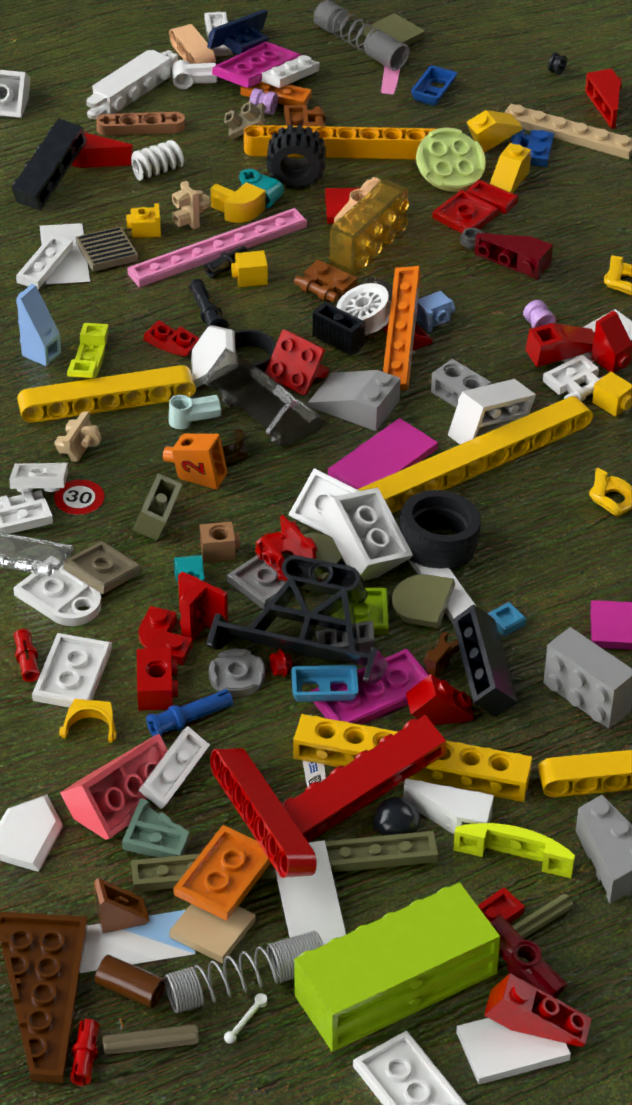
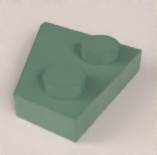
(154, 834)

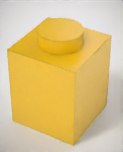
(250, 269)
(613, 394)

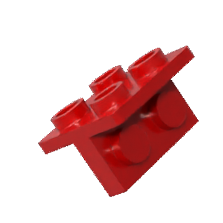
(296, 362)
(199, 604)

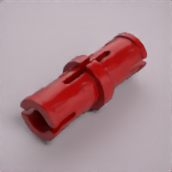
(28, 666)
(84, 1052)

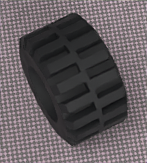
(296, 141)

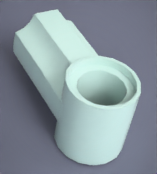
(185, 410)

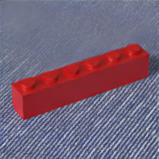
(366, 778)

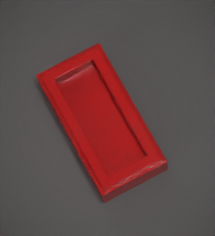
(493, 195)

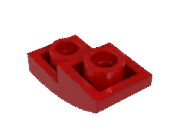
(167, 339)

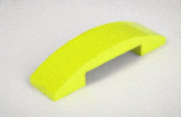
(90, 351)
(515, 841)

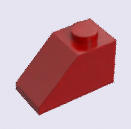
(611, 343)

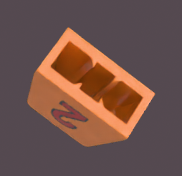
(198, 459)

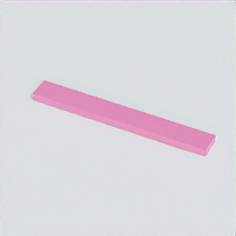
(212, 248)

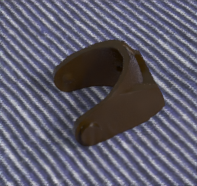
(236, 450)

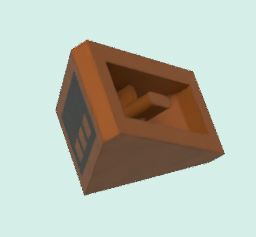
(118, 907)

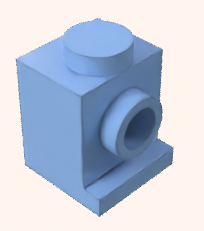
(434, 310)

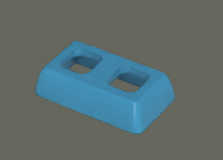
(324, 677)

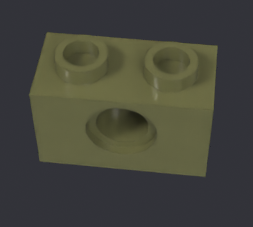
(157, 507)

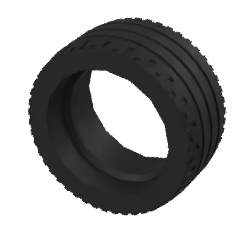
(445, 510)

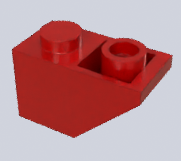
(439, 702)

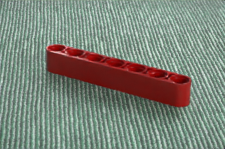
(263, 813)

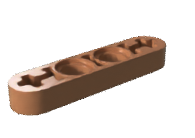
(117, 123)

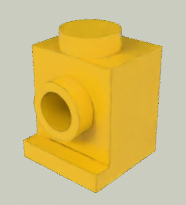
(144, 222)

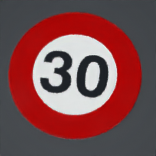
(79, 497)

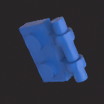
(539, 142)

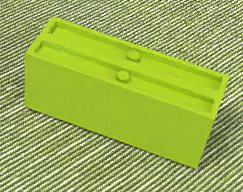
(396, 966)

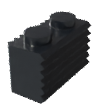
(338, 328)

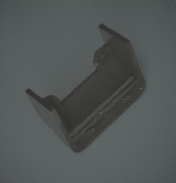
(263, 398)

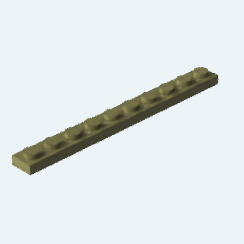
(342, 854)

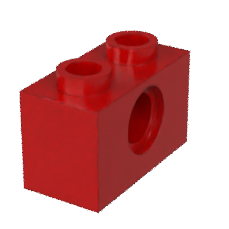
(155, 680)

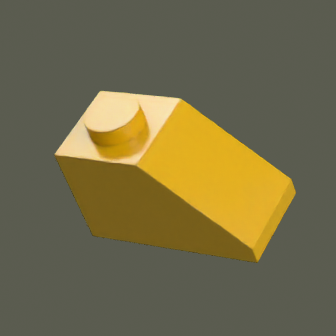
(493, 128)
(511, 167)

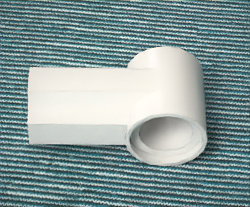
(194, 74)

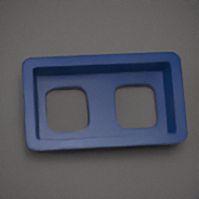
(423, 86)

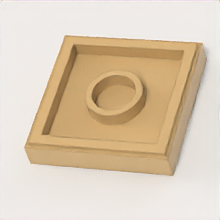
(210, 933)

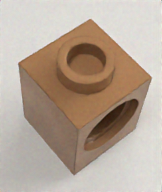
(218, 542)

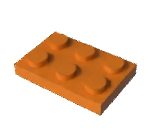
(223, 873)

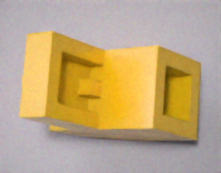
(238, 205)

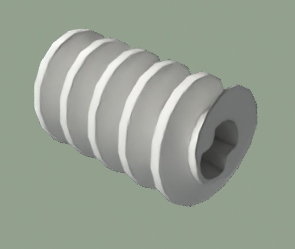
(156, 158)

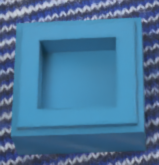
(508, 619)

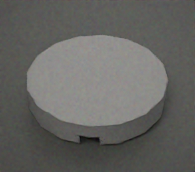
(237, 672)

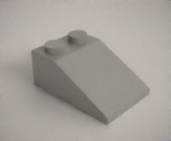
(358, 397)

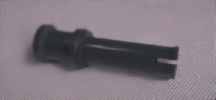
(210, 313)

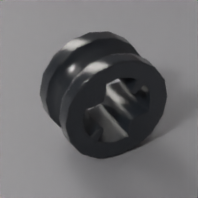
(557, 63)

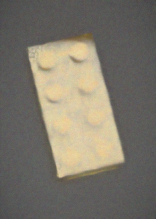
(368, 227)

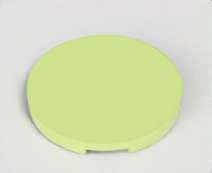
(450, 159)

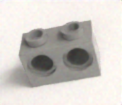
(453, 379)

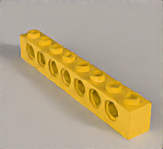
(462, 766)

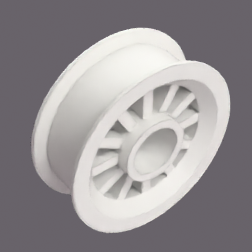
(369, 304)

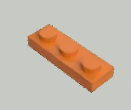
(286, 95)

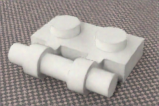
(572, 374)
(24, 512)

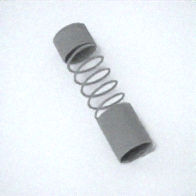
(379, 45)
(185, 987)

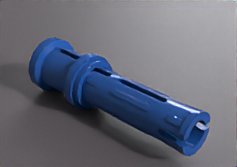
(178, 717)

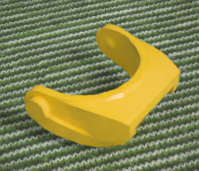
(89, 708)

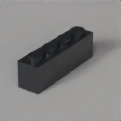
(49, 164)
(484, 661)

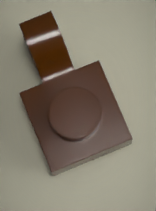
(439, 657)

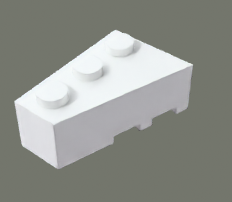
(489, 408)

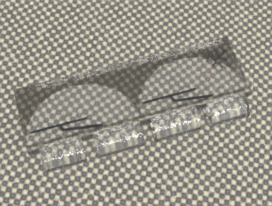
(32, 554)

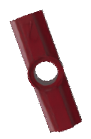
(535, 972)

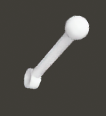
(260, 1002)

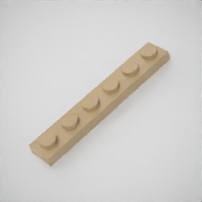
(573, 132)

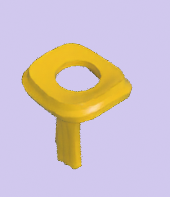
(613, 277)
(605, 484)

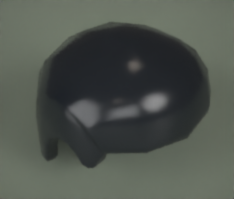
(396, 816)

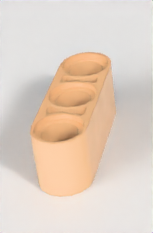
(191, 45)

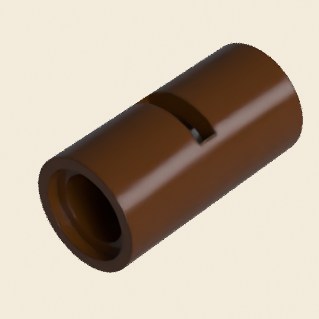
(130, 981)

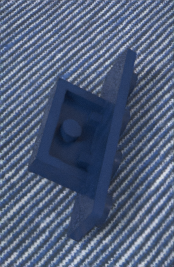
(240, 33)

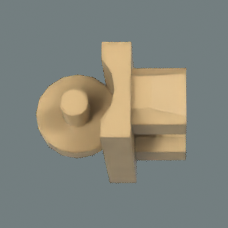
(191, 204)
(78, 438)

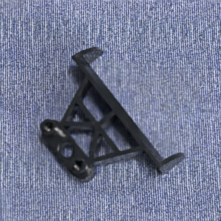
(303, 574)

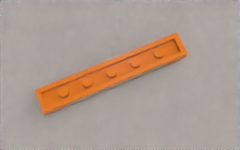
(402, 324)

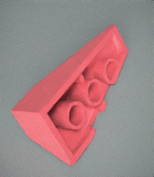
(110, 794)

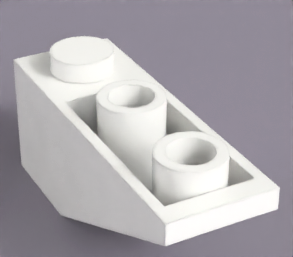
(449, 805)

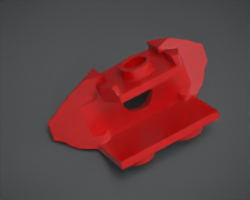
(289, 540)

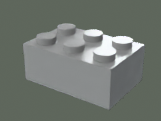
(588, 677)

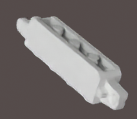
(130, 82)

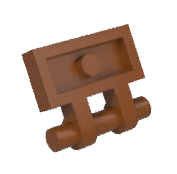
(300, 115)
(326, 281)

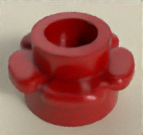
(280, 663)

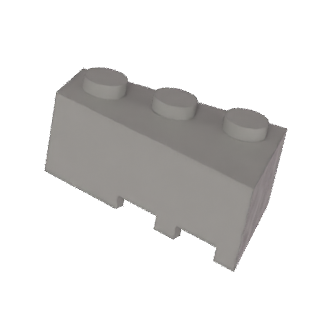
(608, 843)

